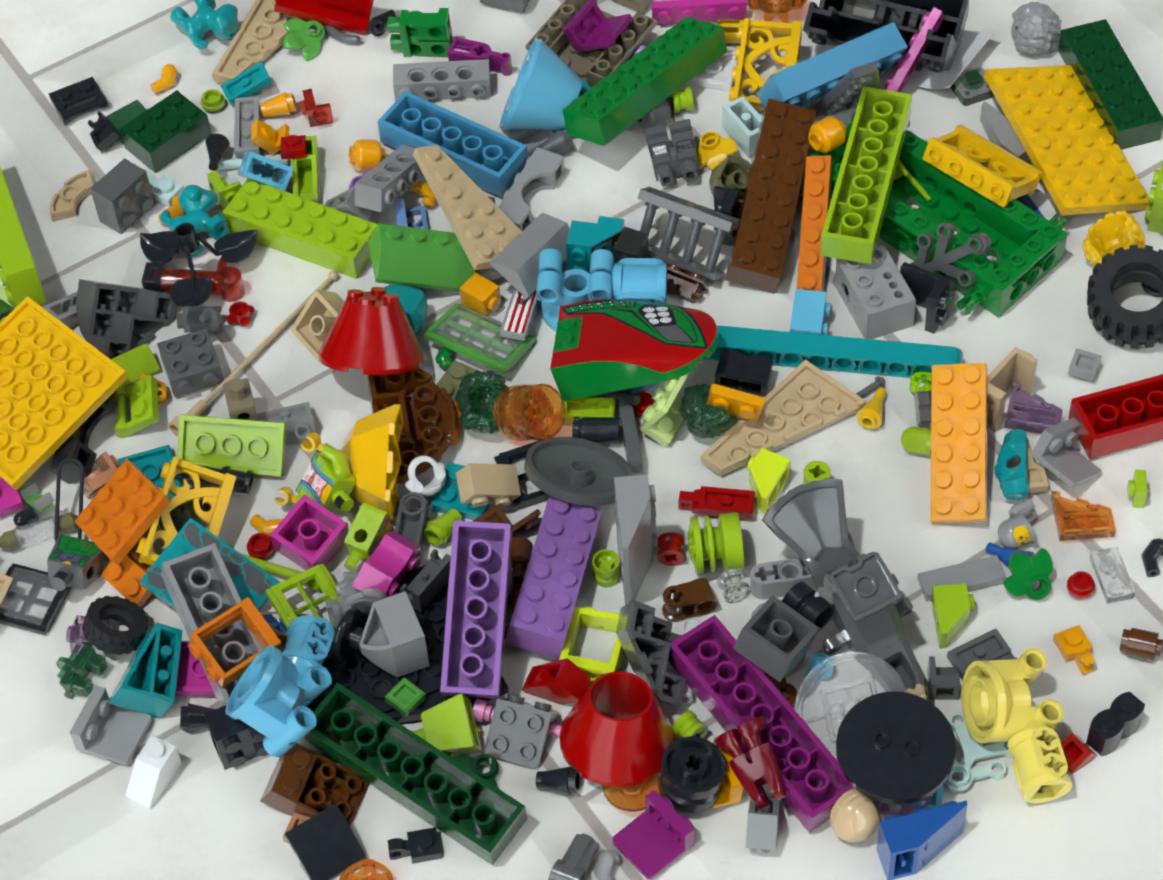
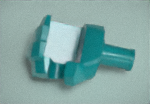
(414, 304)

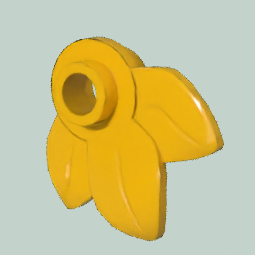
(714, 149)

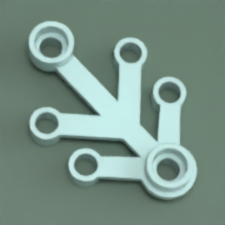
(972, 752)

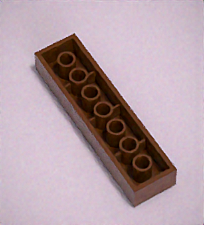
(770, 196)

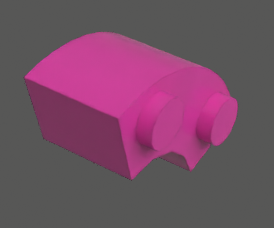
(388, 564)

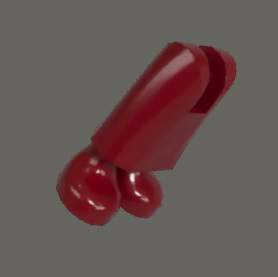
(756, 766)

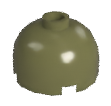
(731, 174)

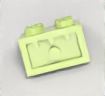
(664, 417)

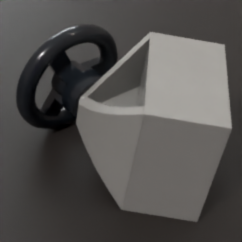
(389, 639)

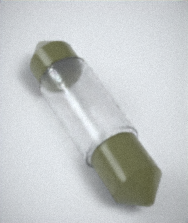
(37, 532)

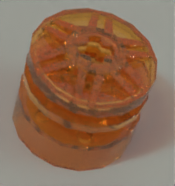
(529, 412)

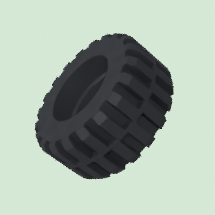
(1116, 322)

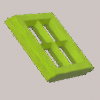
(281, 604)

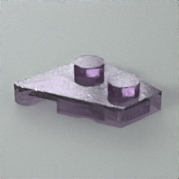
(1030, 412)

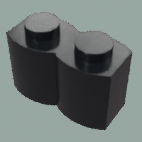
(744, 372)
(1115, 723)

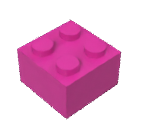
(309, 534)

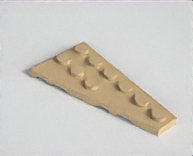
(254, 41)
(470, 212)
(791, 411)

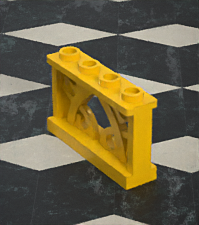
(790, 44)
(982, 165)
(216, 497)

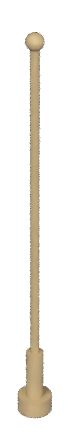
(199, 407)

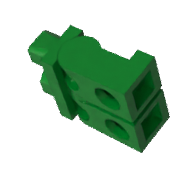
(421, 33)

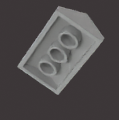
(520, 258)

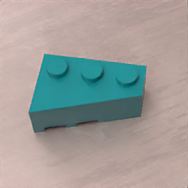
(151, 674)

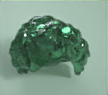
(477, 400)
(703, 419)

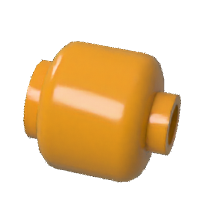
(827, 134)
(366, 154)

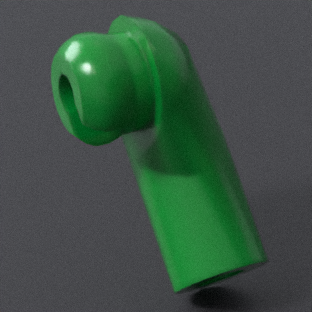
(443, 357)

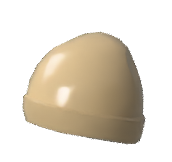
(854, 817)

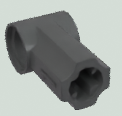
(576, 859)

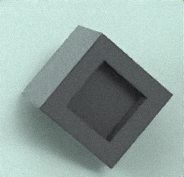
(942, 681)

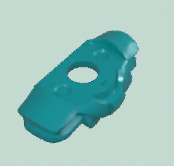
(1013, 481)

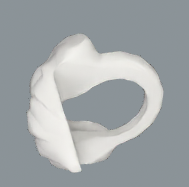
(435, 485)

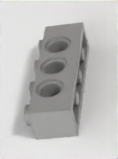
(443, 79)
(388, 180)

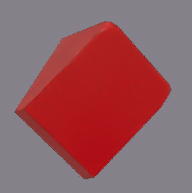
(1076, 752)

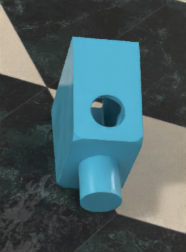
(263, 170)

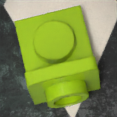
(221, 188)

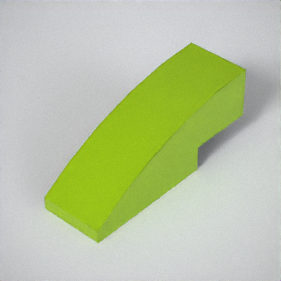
(306, 172)

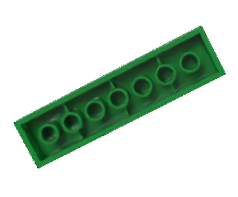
(644, 81)

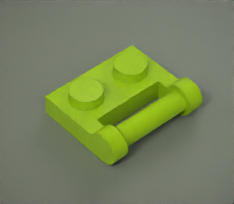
(144, 406)

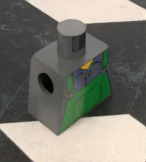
(75, 563)

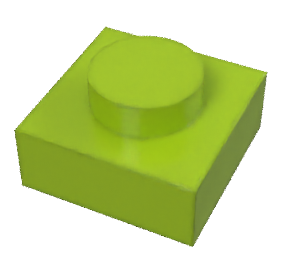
(1138, 488)

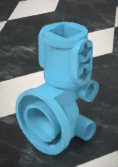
(628, 279)
(281, 685)

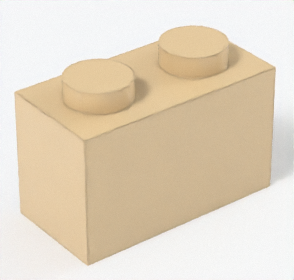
(488, 484)

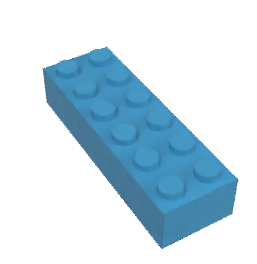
(820, 73)
(479, 152)

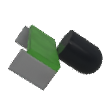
(35, 501)

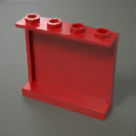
(342, 14)

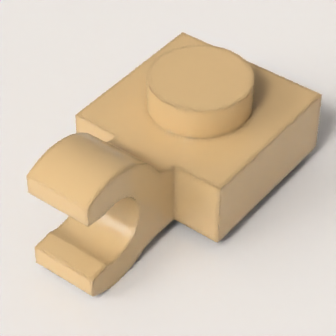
(1036, 474)

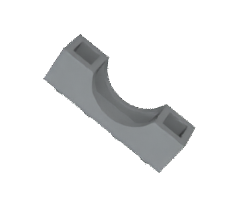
(540, 173)

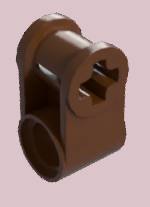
(691, 598)

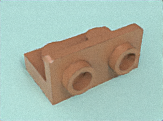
(97, 479)

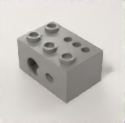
(877, 293)

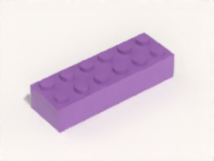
(553, 577)
(476, 609)

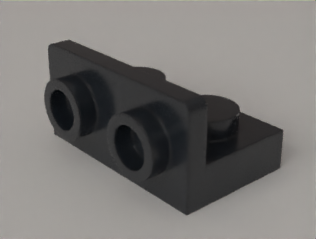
(727, 202)

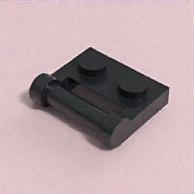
(78, 99)

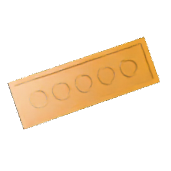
(959, 443)

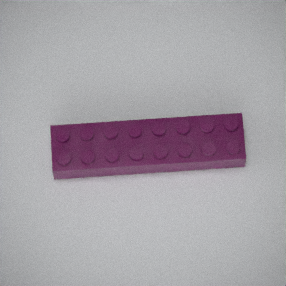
(740, 691)

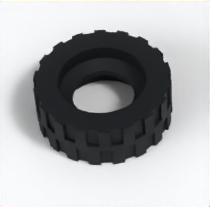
(113, 640)

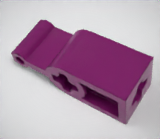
(466, 49)

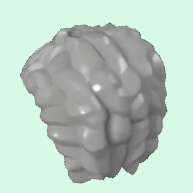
(1035, 28)

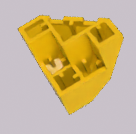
(376, 458)

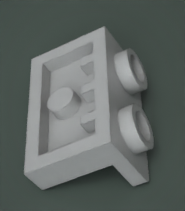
(298, 420)

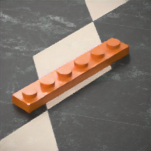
(814, 213)

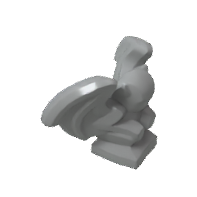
(351, 597)

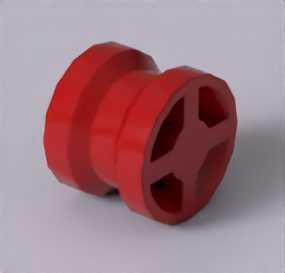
(671, 548)

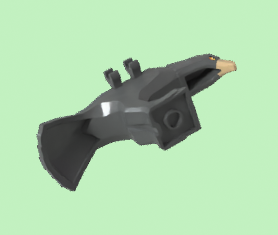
(857, 585)

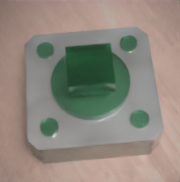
(971, 86)

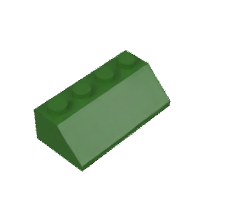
(418, 258)

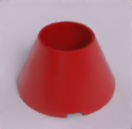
(616, 732)

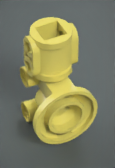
(1000, 710)

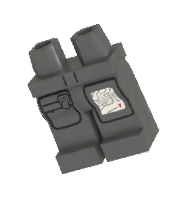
(674, 160)

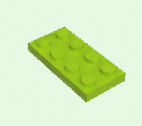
(233, 443)

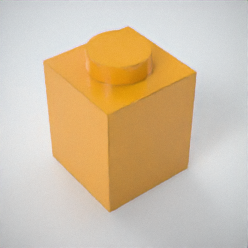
(480, 294)

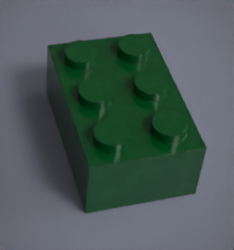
(165, 131)

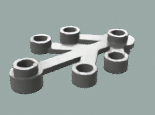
(943, 261)

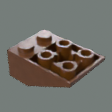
(311, 783)

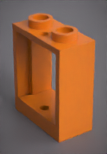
(256, 624)

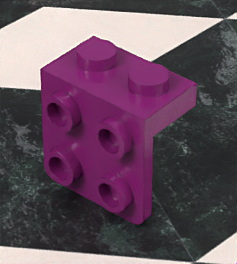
(592, 30)
(655, 837)

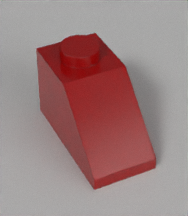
(557, 682)

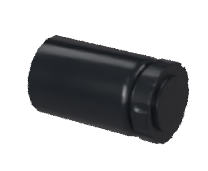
(597, 429)

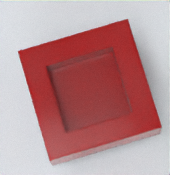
(293, 147)

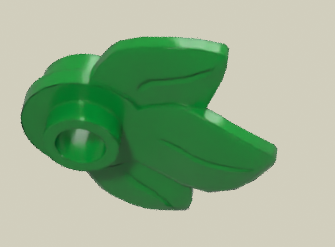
(1027, 571)

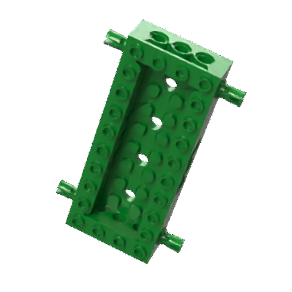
(1020, 238)

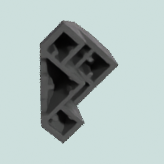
(121, 315)
(647, 650)

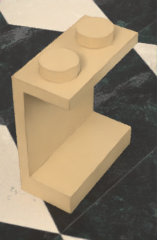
(1015, 367)

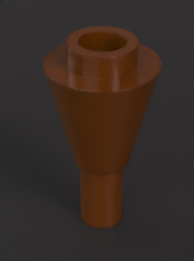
(520, 553)

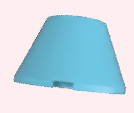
(540, 91)

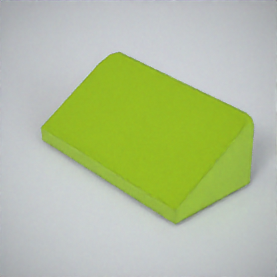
(136, 362)

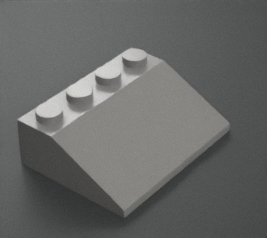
(635, 530)

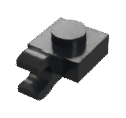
(421, 846)

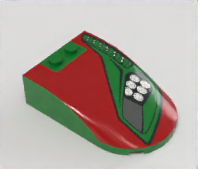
(627, 345)

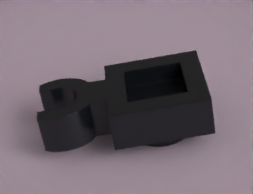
(103, 133)

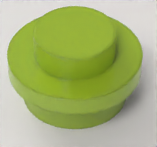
(212, 100)

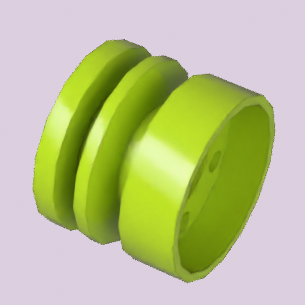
(716, 543)

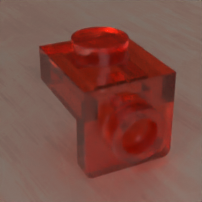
(316, 114)

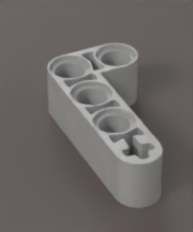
(772, 579)

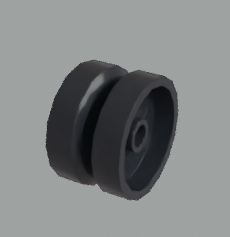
(692, 774)

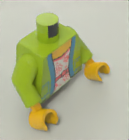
(325, 478)

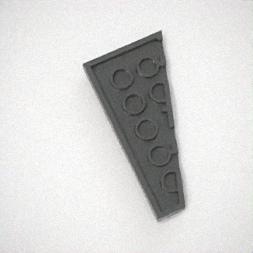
(848, 90)

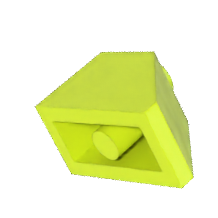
(767, 476)

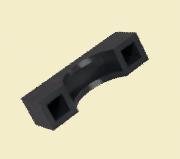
(77, 446)

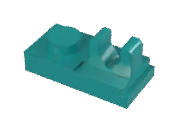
(247, 83)

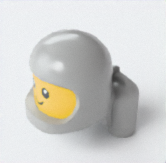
(1017, 529)

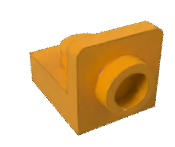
(267, 137)

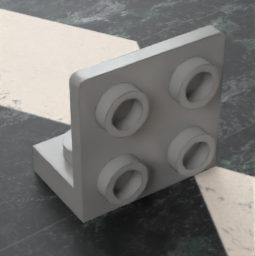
(1056, 453)
(108, 729)

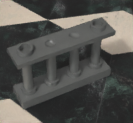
(699, 217)

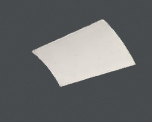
(969, 47)

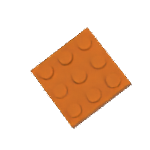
(122, 511)

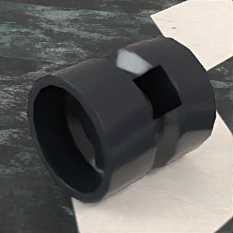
(803, 601)

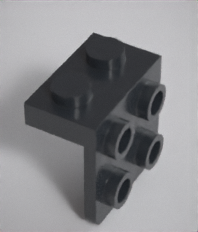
(930, 292)

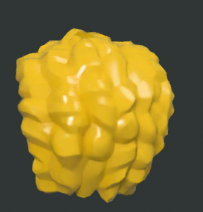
(1110, 234)

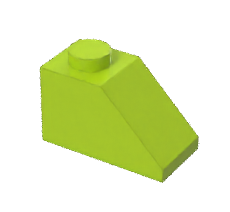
(950, 610)

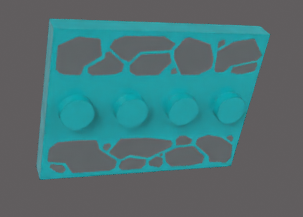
(247, 577)

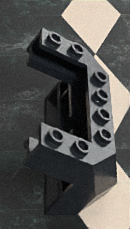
(835, 25)

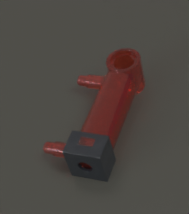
(226, 280)

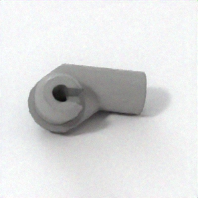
(605, 864)

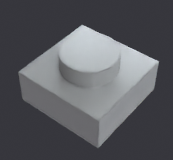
(1084, 364)

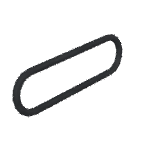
(81, 493)

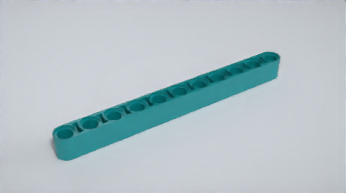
(837, 352)

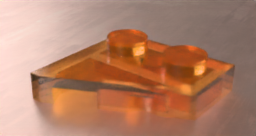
(1081, 519)

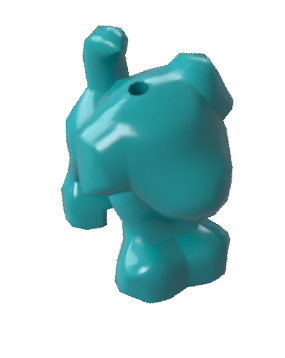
(221, 21)
(196, 204)

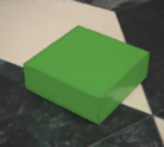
(405, 697)

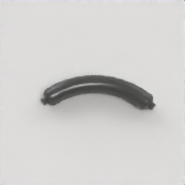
(342, 37)

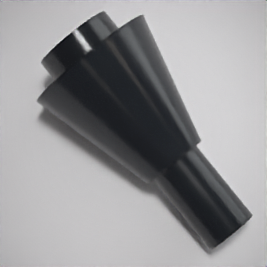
(216, 147)

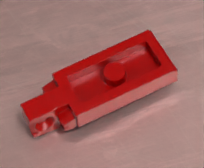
(717, 500)

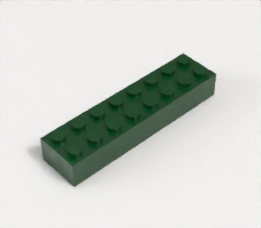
(416, 774)

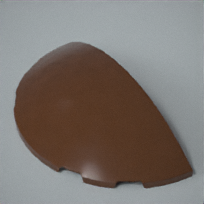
(425, 411)

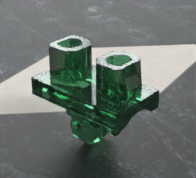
(77, 668)

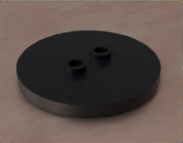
(895, 747)

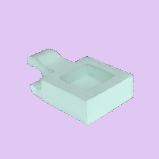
(164, 188)

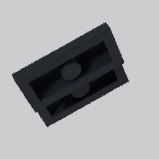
(325, 845)

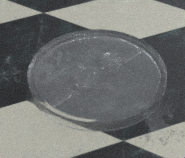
(838, 686)

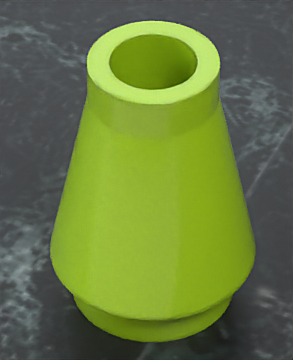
(441, 528)

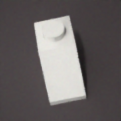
(152, 772)

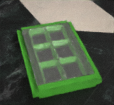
(478, 338)

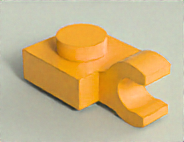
(1075, 646)

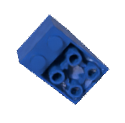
(915, 839)

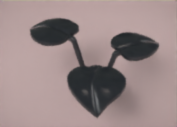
(163, 245)

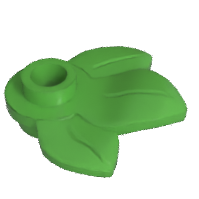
(301, 38)

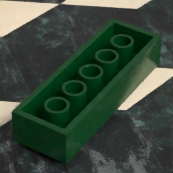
(1111, 83)

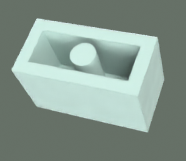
(741, 123)

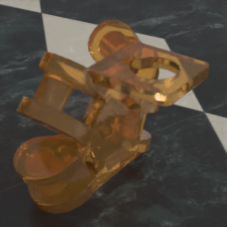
(776, 7)

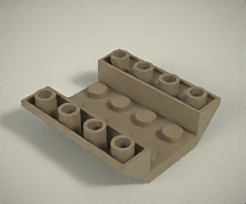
(601, 62)

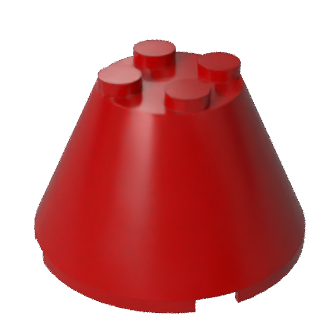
(371, 335)

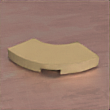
(66, 201)

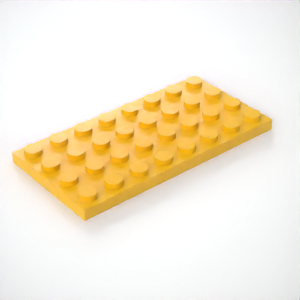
(1066, 140)

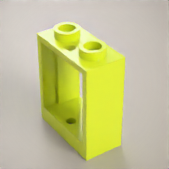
(595, 619)

